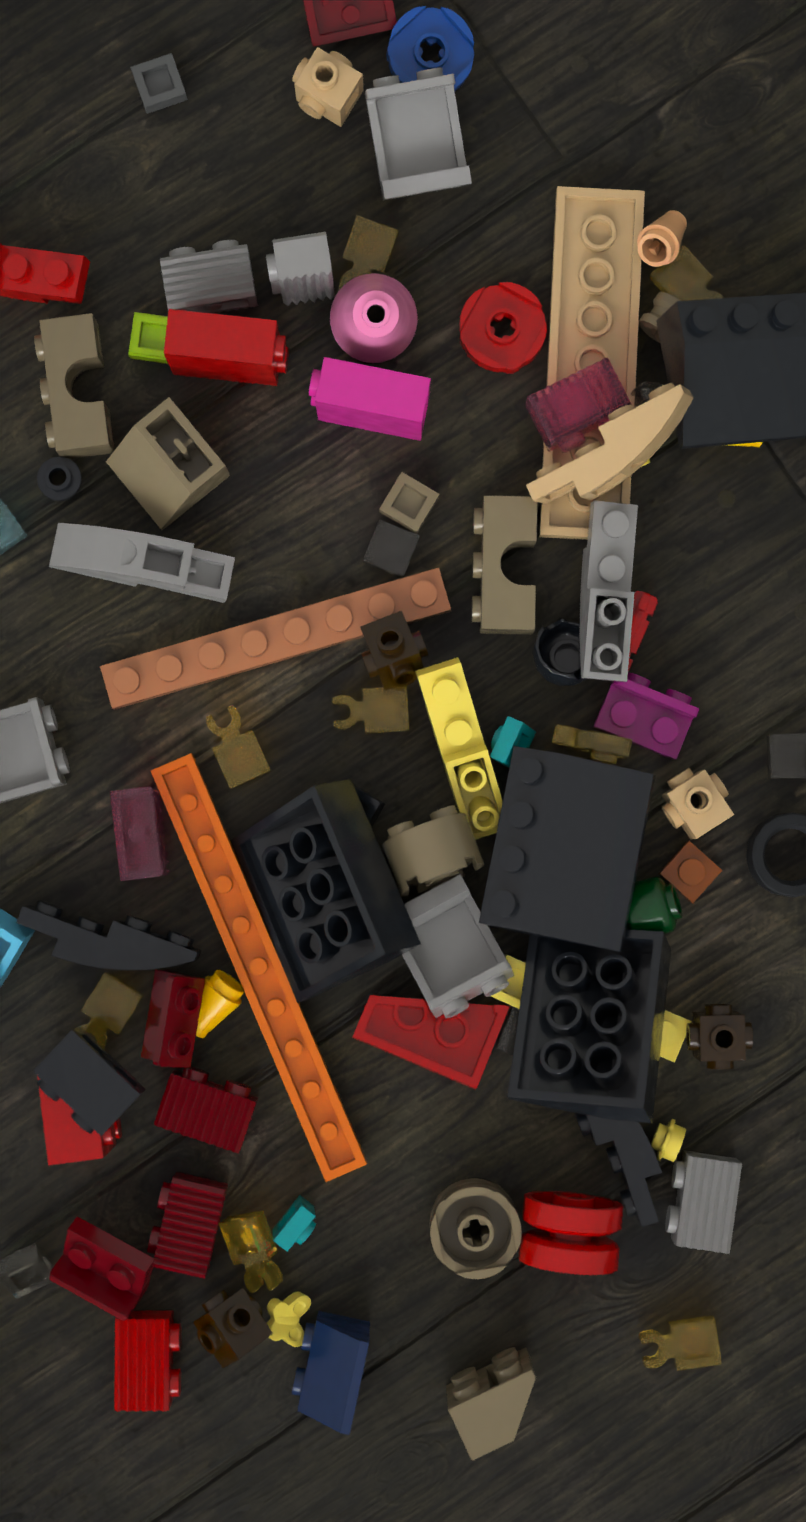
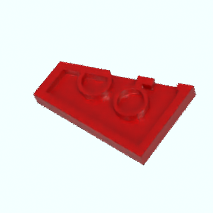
(447, 1046)

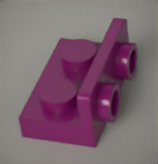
(646, 716)

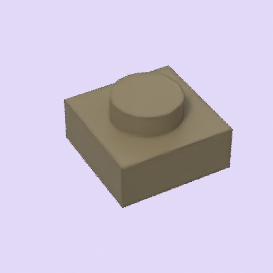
(409, 503)

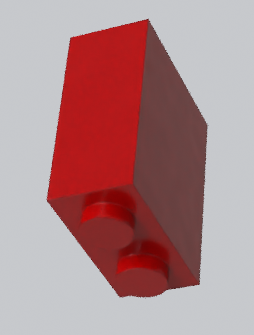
(225, 347)

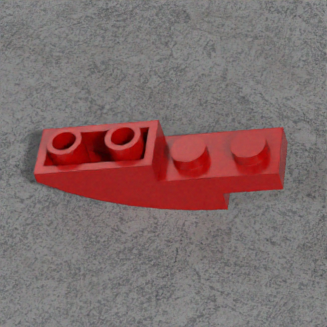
(42, 275)

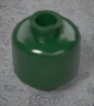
(654, 906)

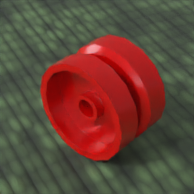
(570, 1232)

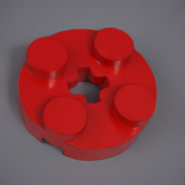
(495, 303)

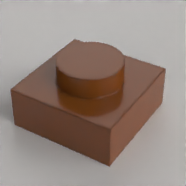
(690, 871)

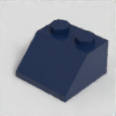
(333, 1369)

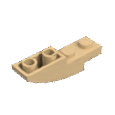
(630, 441)

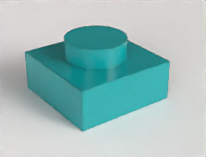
(510, 735)
(295, 1224)

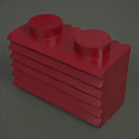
(206, 1109)
(188, 1224)

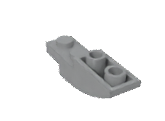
(141, 559)
(606, 591)

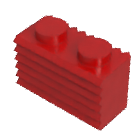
(145, 1361)

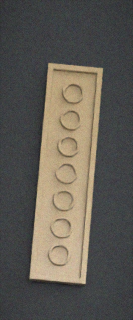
(592, 318)

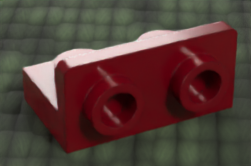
(347, 19)
(172, 1019)
(102, 1269)

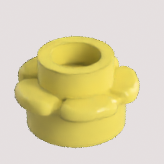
(668, 1140)

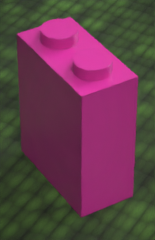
(370, 398)

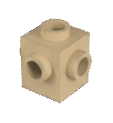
(327, 86)
(711, 808)

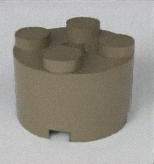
(431, 850)
(498, 1241)

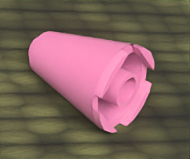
(370, 340)

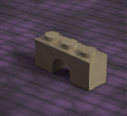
(69, 348)
(504, 525)

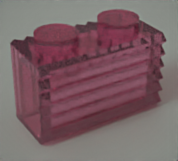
(576, 405)
(139, 833)

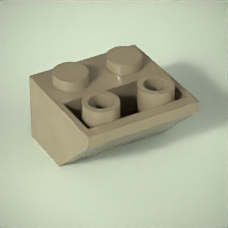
(166, 464)
(491, 1401)

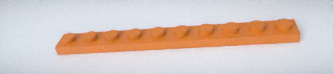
(259, 967)

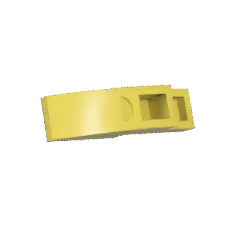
(461, 745)

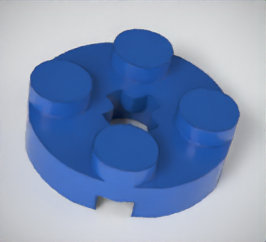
(432, 27)

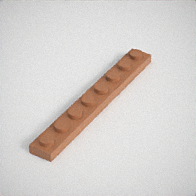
(271, 639)

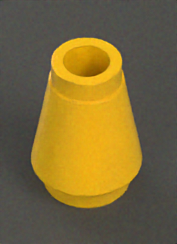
(219, 999)

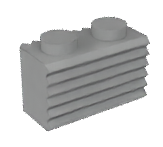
(301, 268)
(209, 279)
(704, 1201)

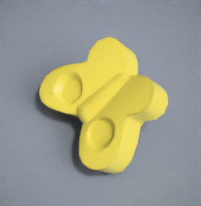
(286, 1317)

